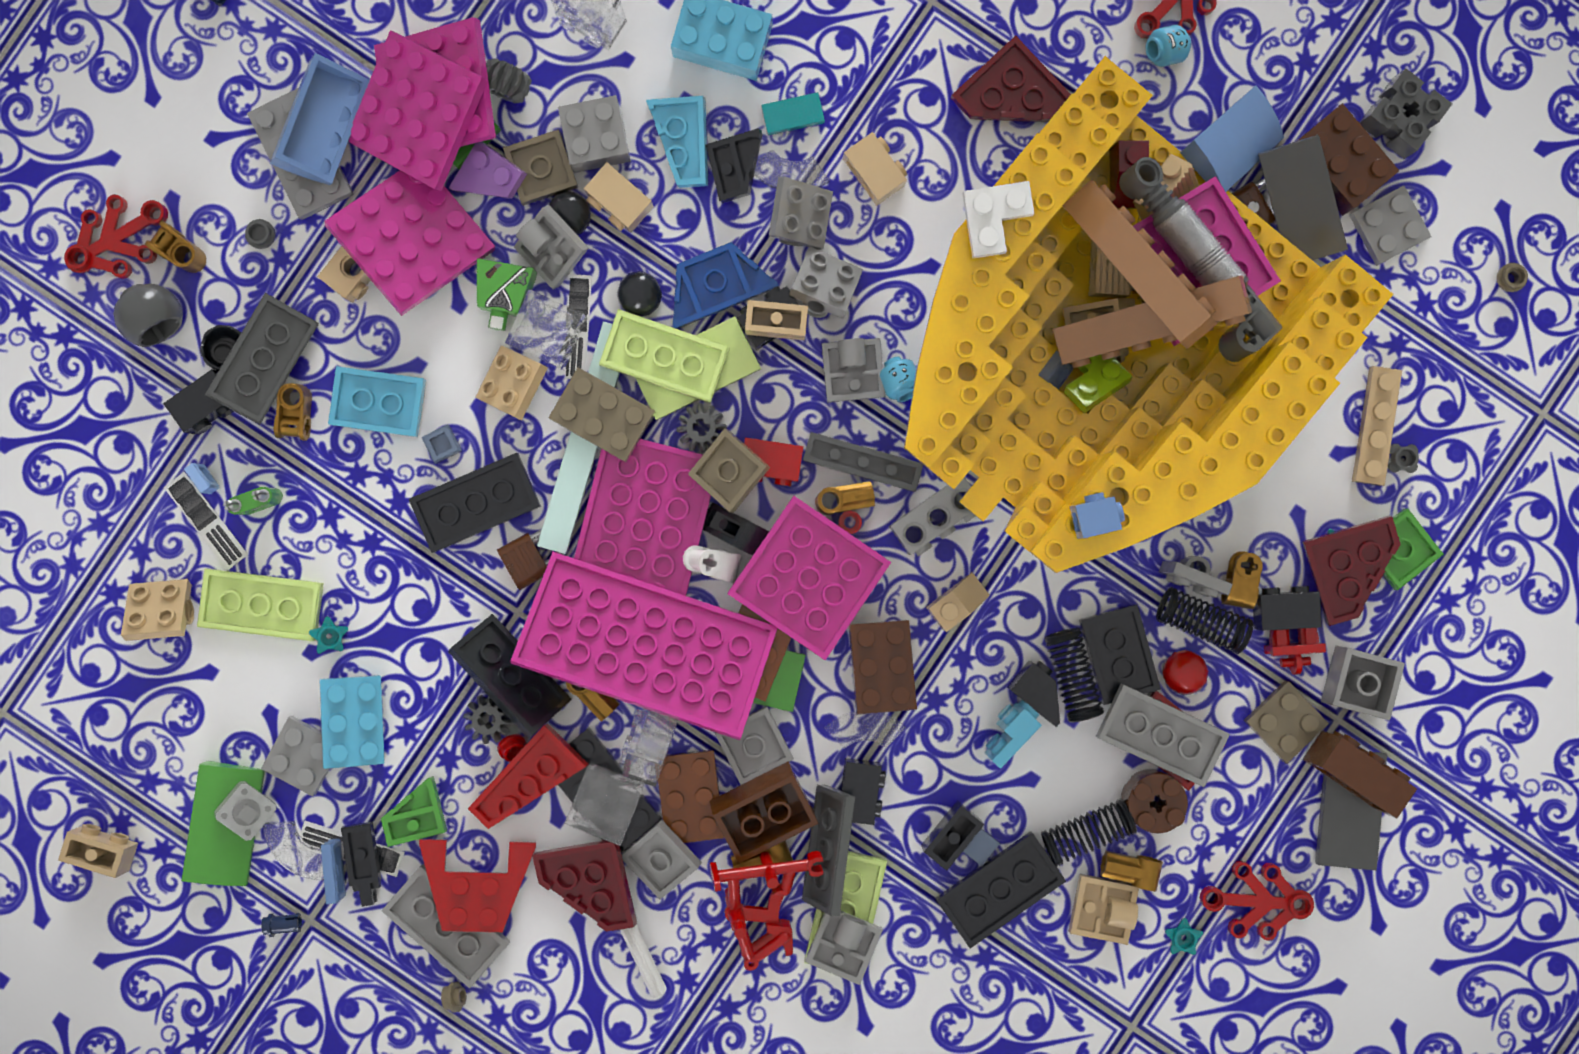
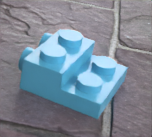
(1018, 726)

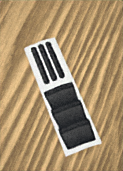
(579, 300)
(205, 521)
(316, 835)

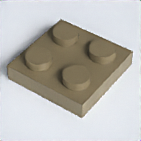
(545, 164)
(729, 470)
(1286, 721)

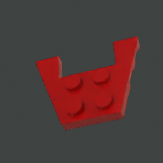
(474, 898)

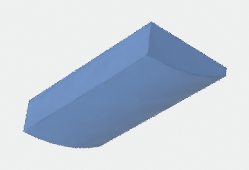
(320, 121)
(1235, 139)

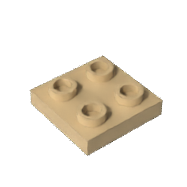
(511, 382)
(157, 610)
(1104, 909)

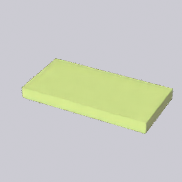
(664, 356)
(738, 365)
(259, 604)
(860, 891)

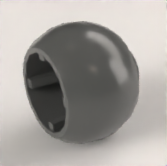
(147, 314)

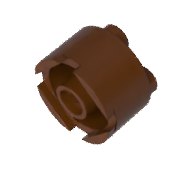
(1168, 810)

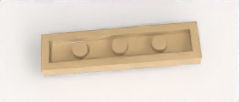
(1377, 425)

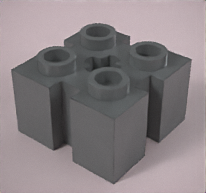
(1421, 109)

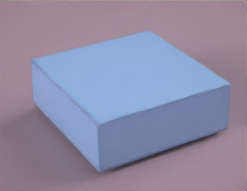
(202, 478)

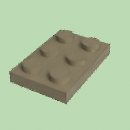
(601, 414)

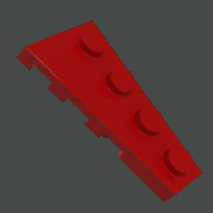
(531, 773)

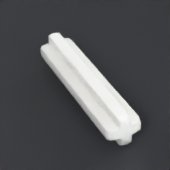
(644, 961)

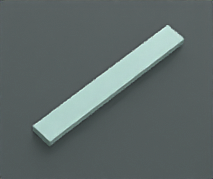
(574, 470)

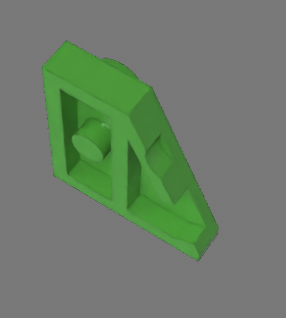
(415, 816)

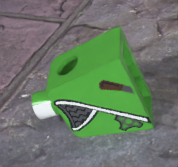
(502, 289)

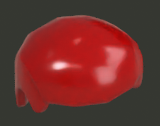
(1185, 672)

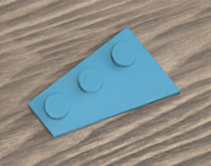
(684, 137)

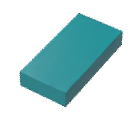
(793, 113)

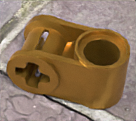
(174, 246)
(291, 414)
(1244, 580)

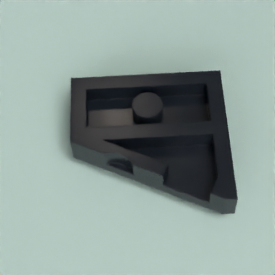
(734, 164)

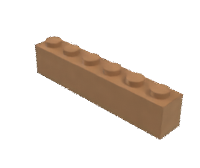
(1140, 265)
(1140, 325)

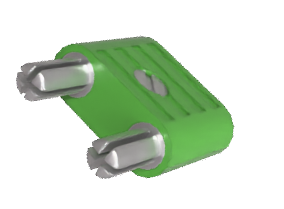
(253, 501)

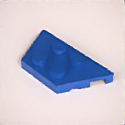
(716, 283)

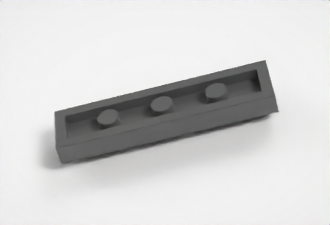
(863, 462)

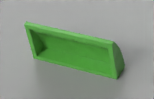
(214, 851)

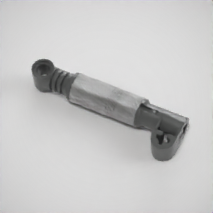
(1200, 253)

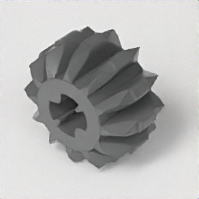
(507, 81)
(692, 421)
(483, 728)

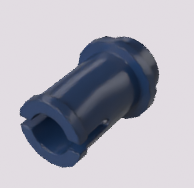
(281, 924)

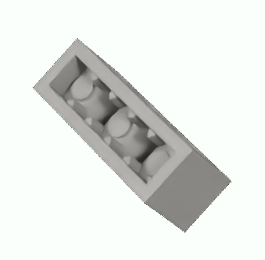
(920, 518)

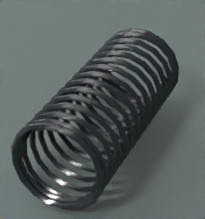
(1172, 608)
(1083, 713)
(1124, 815)

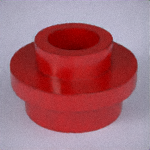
(511, 746)

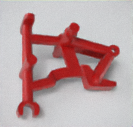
(778, 930)

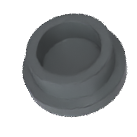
(260, 234)

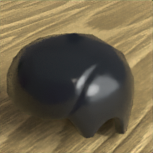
(573, 210)
(639, 293)
(217, 345)

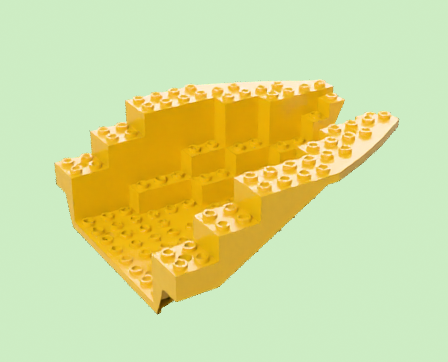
(1188, 420)

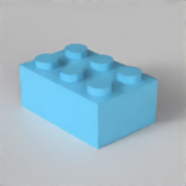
(722, 36)

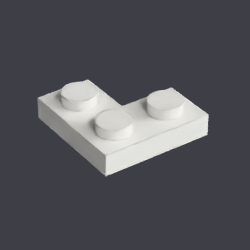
(988, 208)

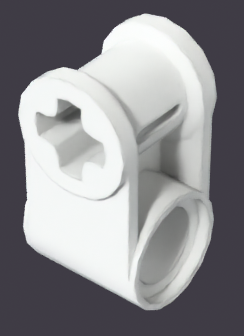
(713, 563)

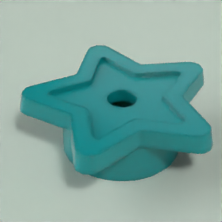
(320, 635)
(1187, 945)

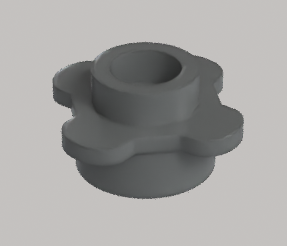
(1411, 458)

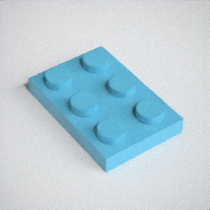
(377, 401)
(351, 721)

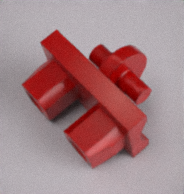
(1307, 643)

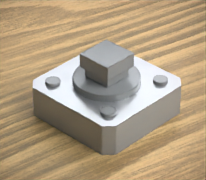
(245, 810)

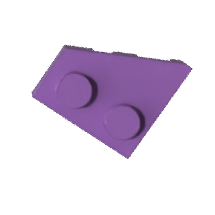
(488, 174)

